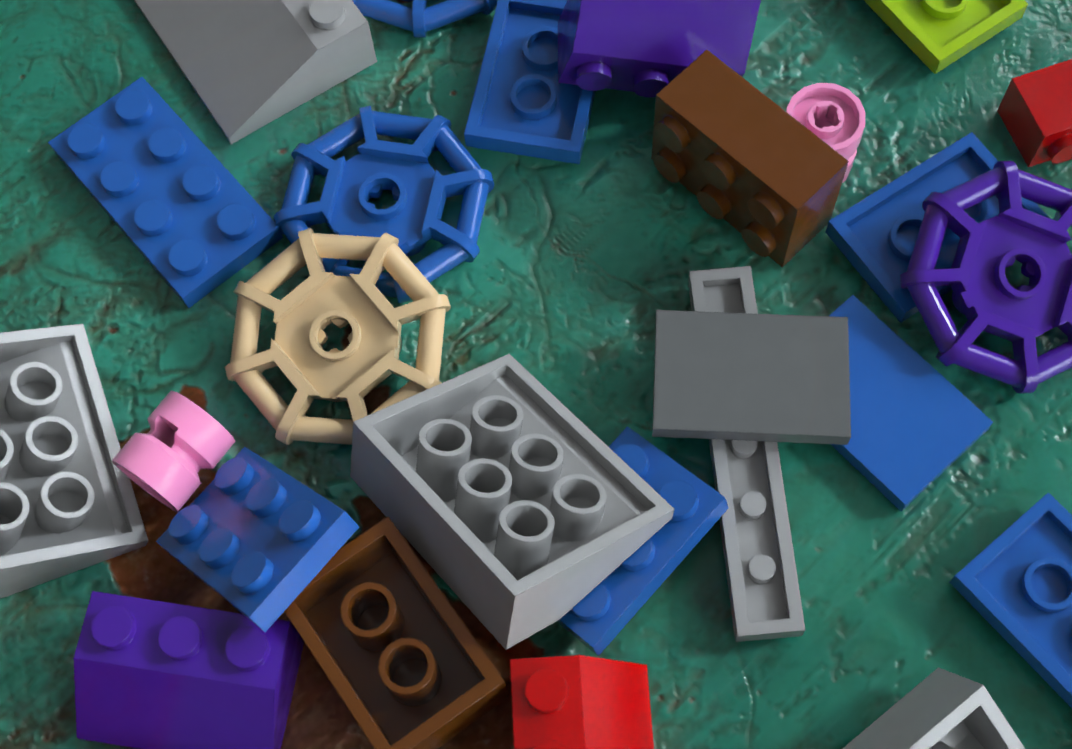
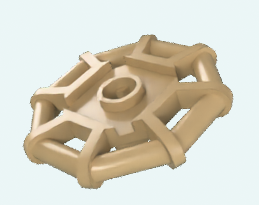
(341, 301)

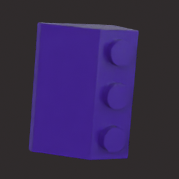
(649, 42)
(181, 676)

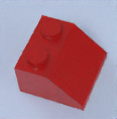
(580, 703)

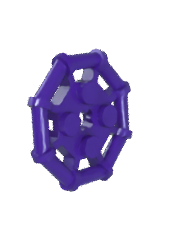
(980, 279)

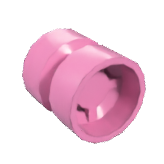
(832, 115)
(174, 450)

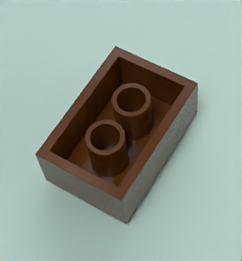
(745, 158)
(394, 644)

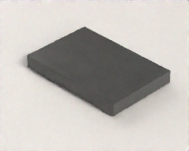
(751, 377)

